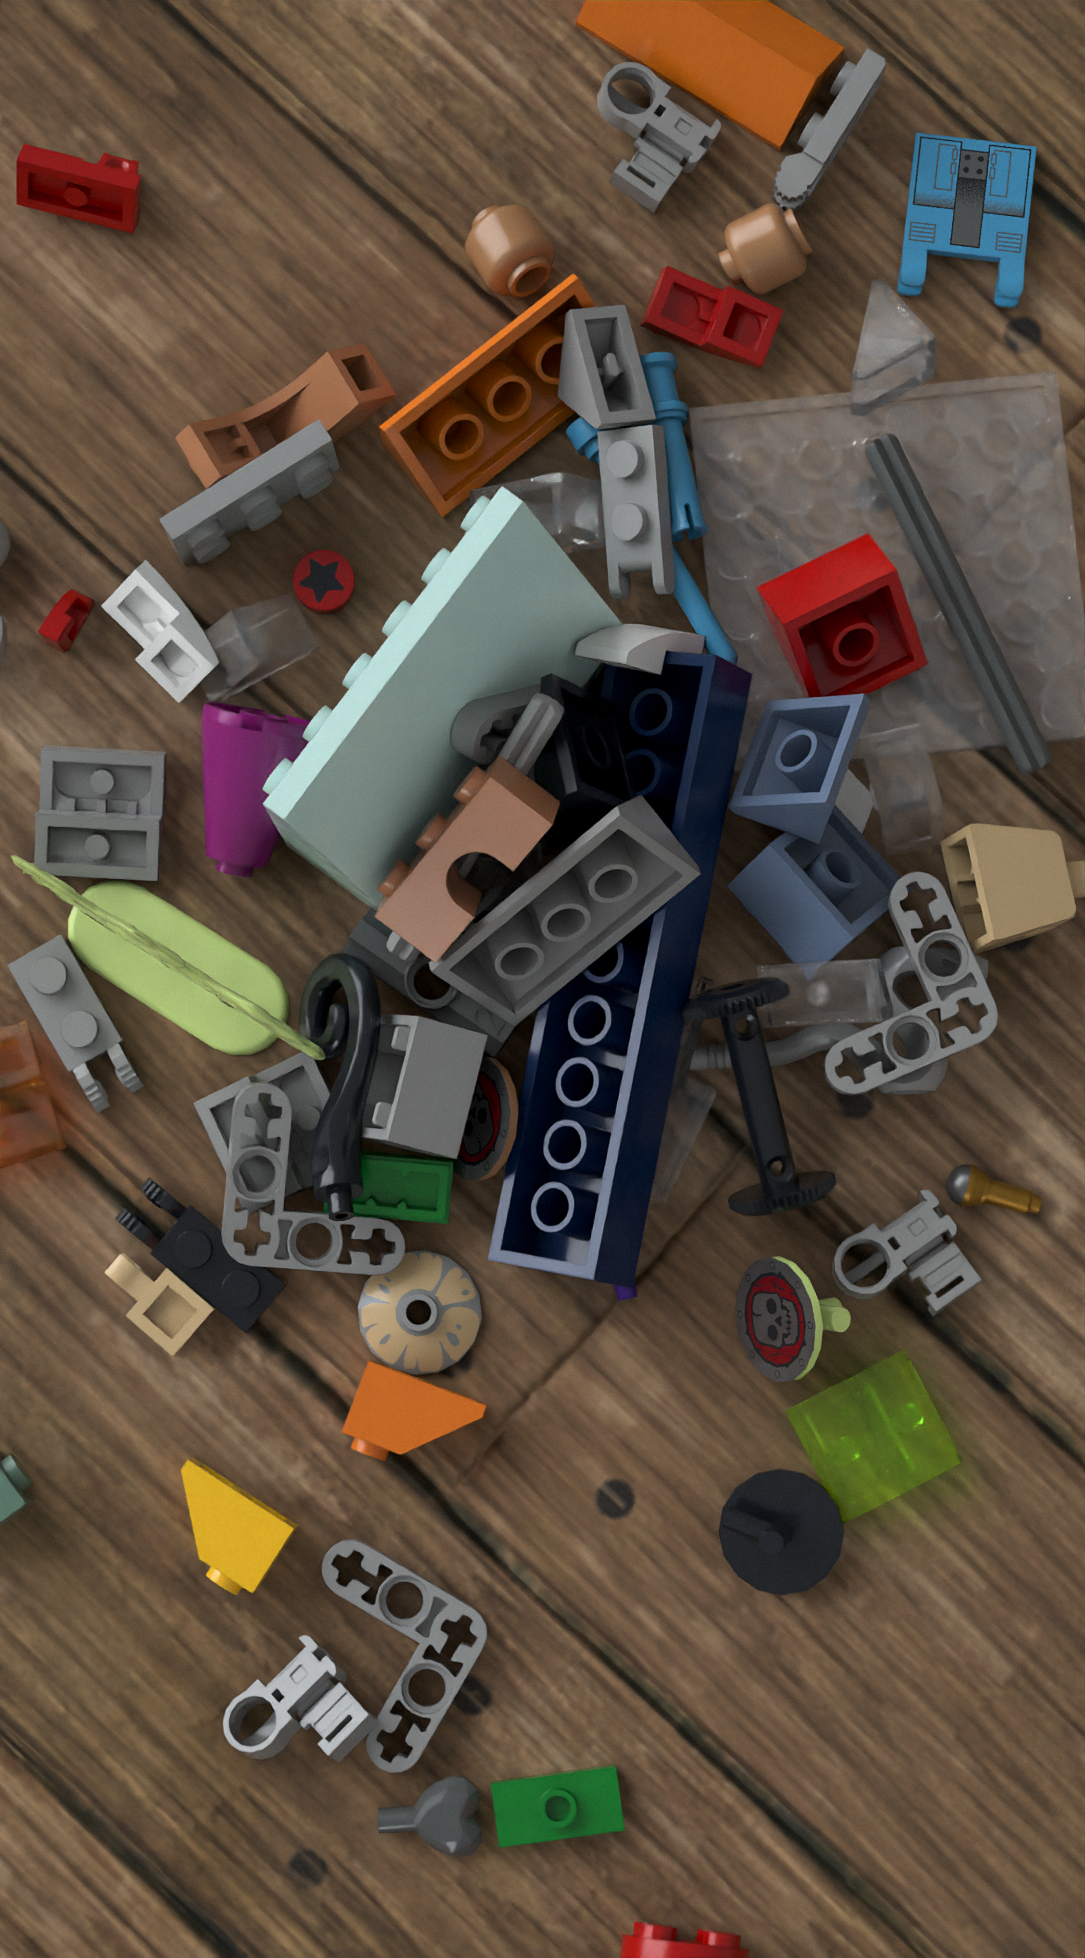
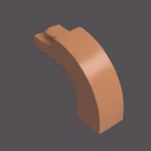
(337, 389)

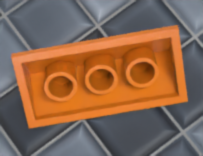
(727, 54)
(486, 405)

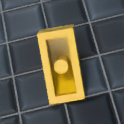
(232, 1529)

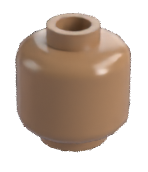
(766, 249)
(510, 250)

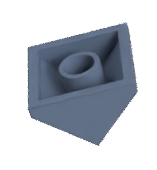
(799, 762)

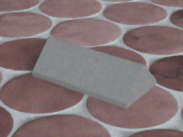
(569, 913)

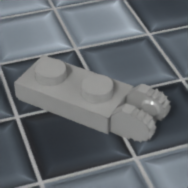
(827, 134)
(73, 1016)

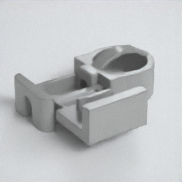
(669, 135)
(920, 1248)
(304, 1690)

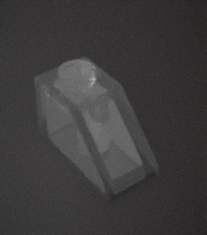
(563, 503)

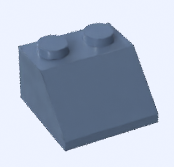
(817, 894)

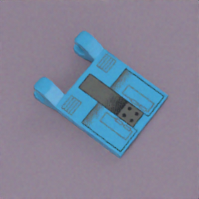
(969, 205)

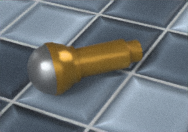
(971, 1187)

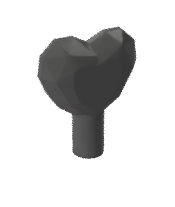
(439, 1817)

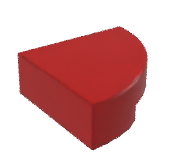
(66, 620)

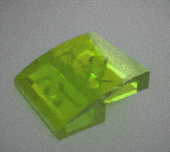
(874, 1435)

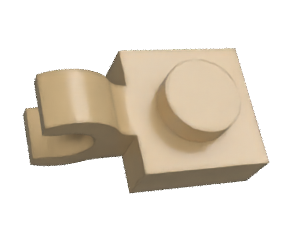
(165, 1307)

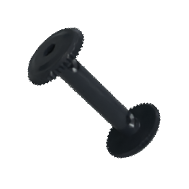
(759, 1098)

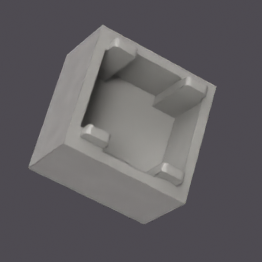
(422, 1085)

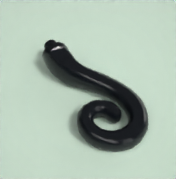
(354, 1027)

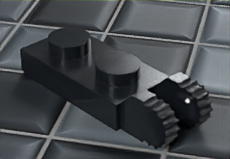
(199, 1258)

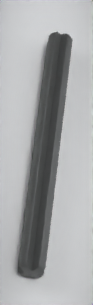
(958, 604)

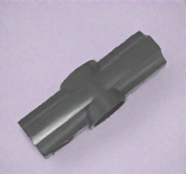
(454, 1008)

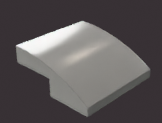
(101, 812)
(307, 1090)

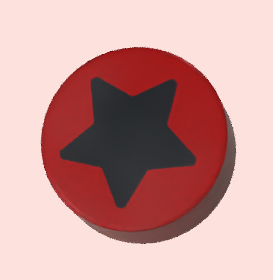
(324, 581)

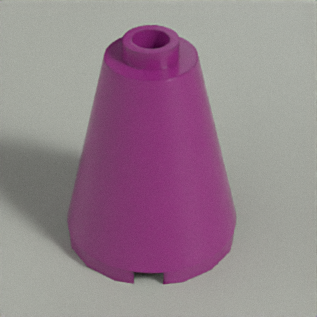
(238, 757)

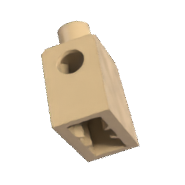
(1010, 883)

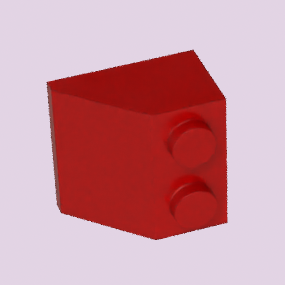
(844, 621)

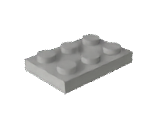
(252, 494)

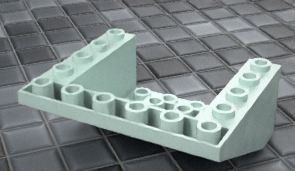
(384, 759)

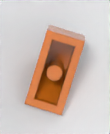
(404, 1412)

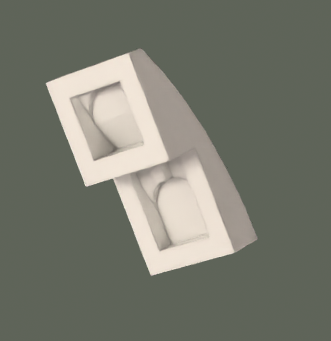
(172, 639)
(637, 646)

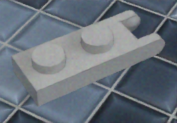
(636, 508)

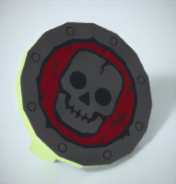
(783, 1319)

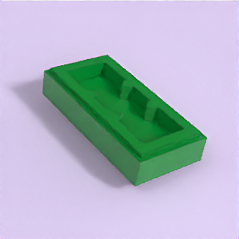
(405, 1187)
(557, 1805)

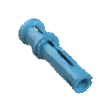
(673, 415)

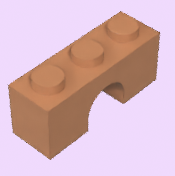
(498, 816)

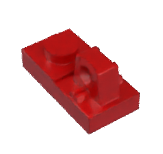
(78, 189)

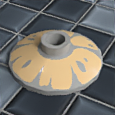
(452, 1321)

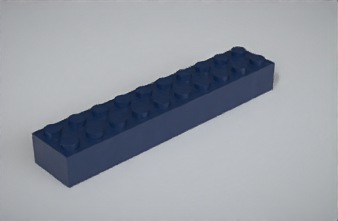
(614, 1032)

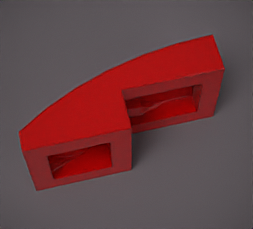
(711, 318)

